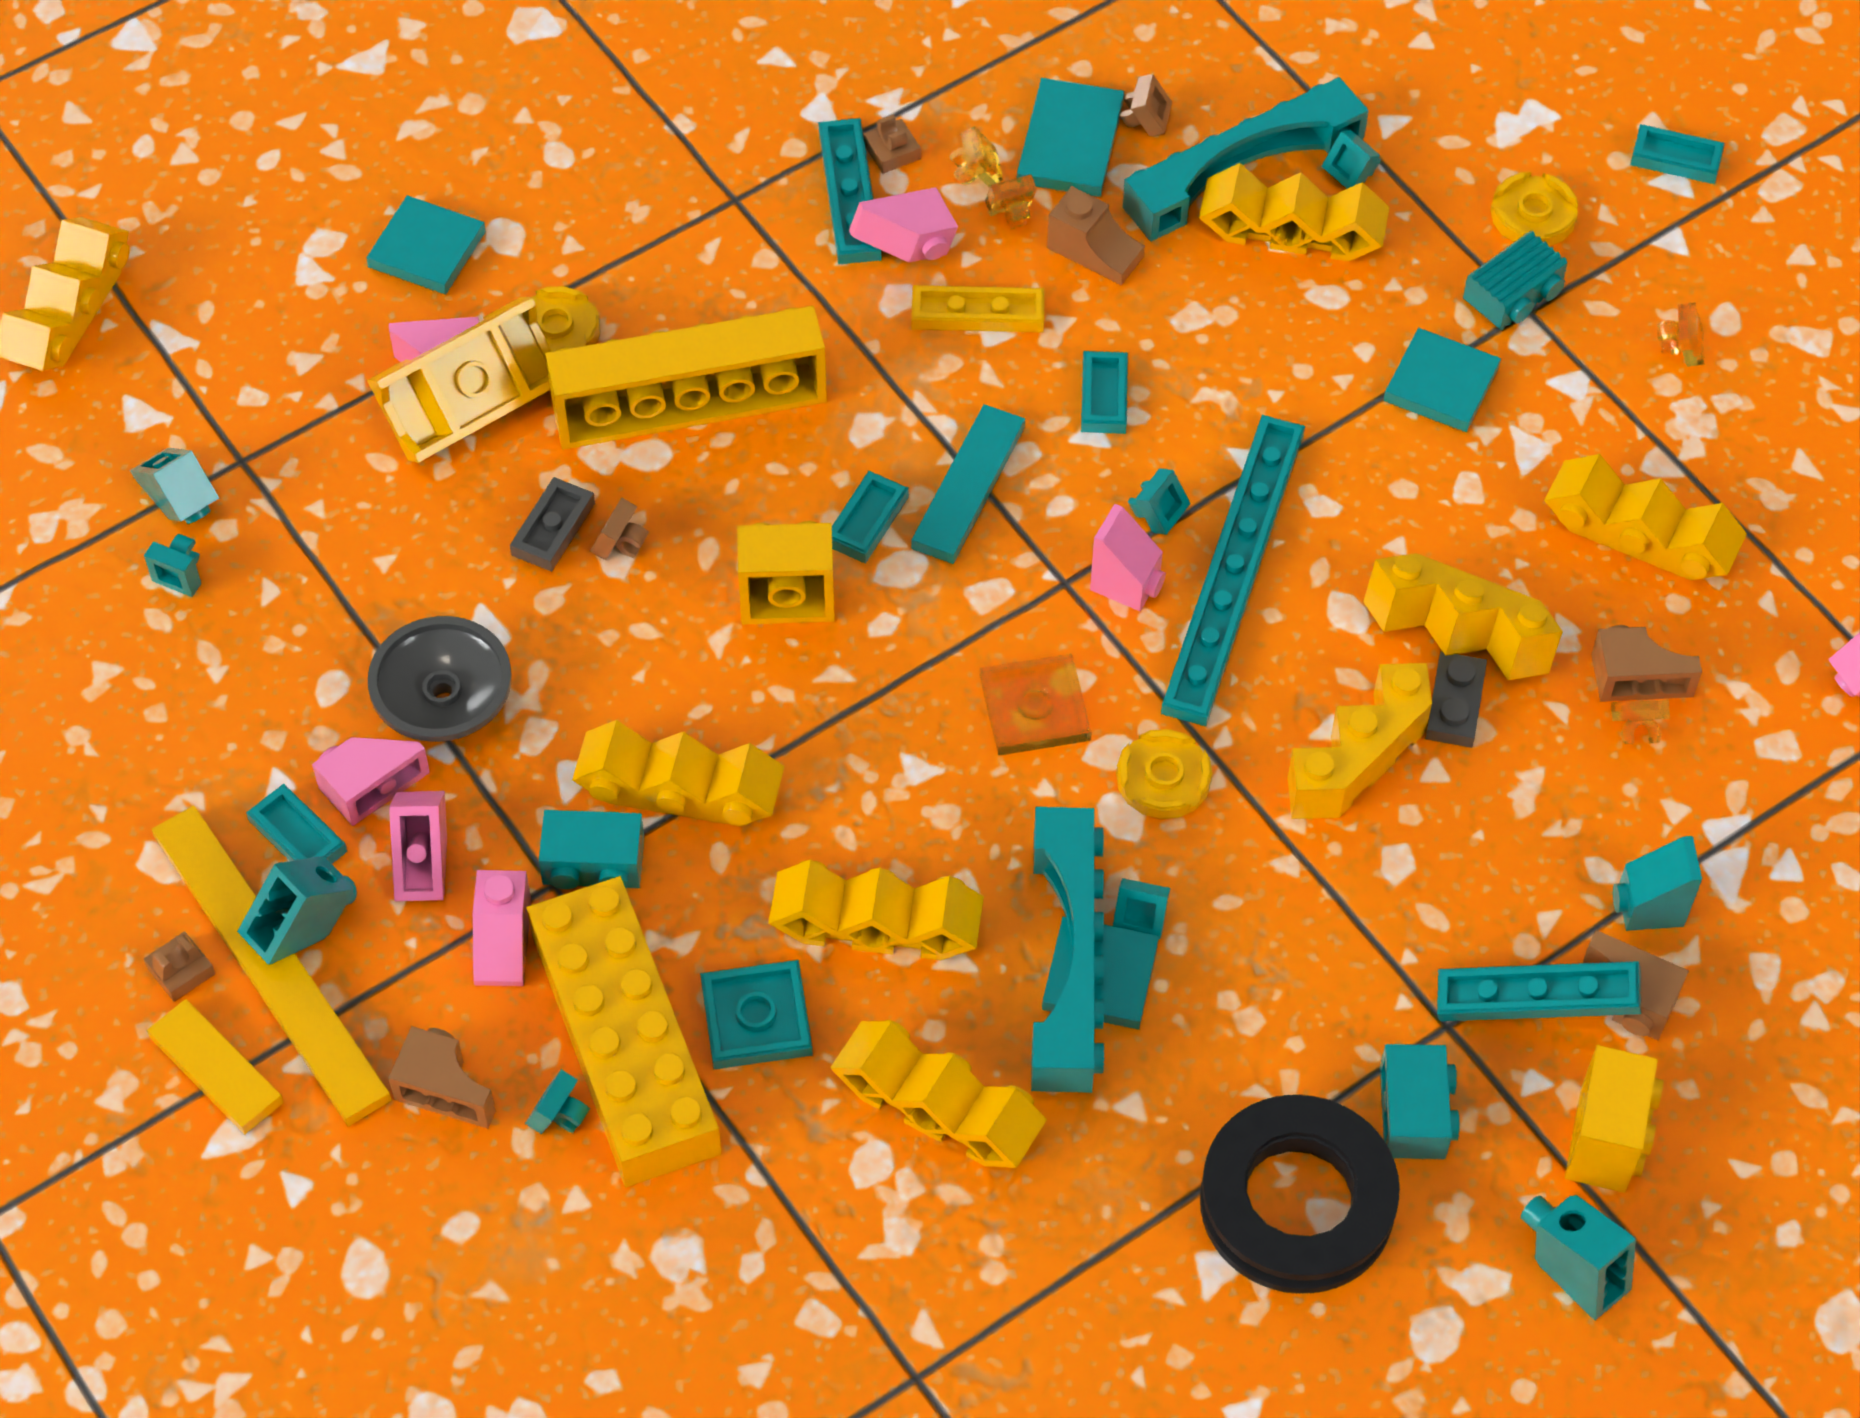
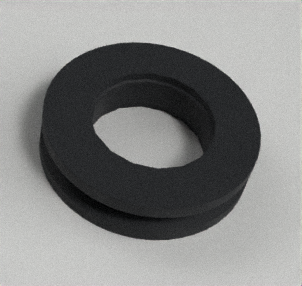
(1288, 1260)

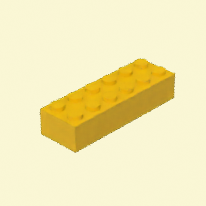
(687, 377)
(624, 1031)

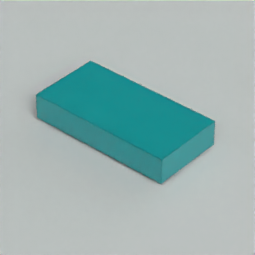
(1677, 154)
(1104, 392)
(868, 516)
(294, 827)

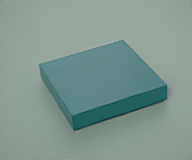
(426, 244)
(1442, 379)
(1127, 972)
(756, 1014)

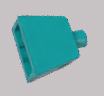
(296, 907)
(1582, 1252)

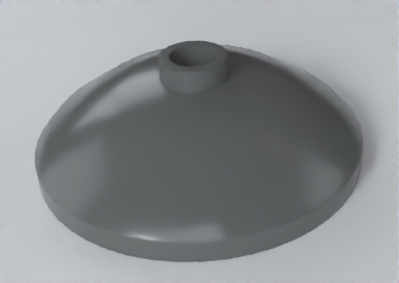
(435, 659)

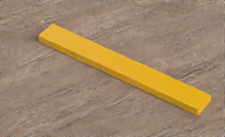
(283, 985)

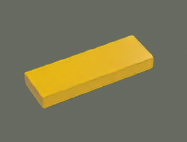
(977, 308)
(215, 1066)

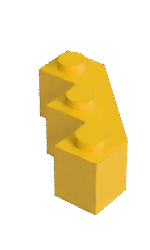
(1294, 214)
(64, 294)
(1644, 520)
(1464, 613)
(1363, 743)
(678, 776)
(876, 911)
(938, 1094)

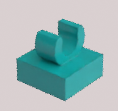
(1351, 159)
(1160, 501)
(174, 565)
(1141, 907)
(558, 1106)

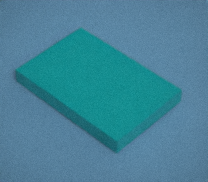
(1071, 136)

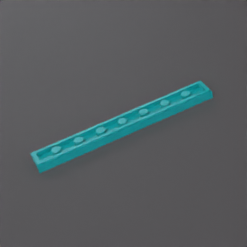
(1233, 571)

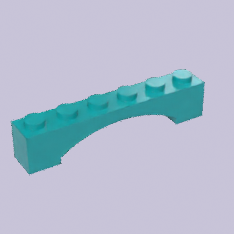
(1163, 193)
(1064, 1043)

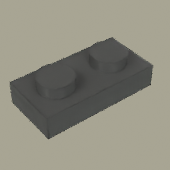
(552, 524)
(1456, 699)

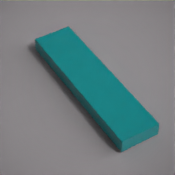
(846, 185)
(968, 484)
(1539, 991)

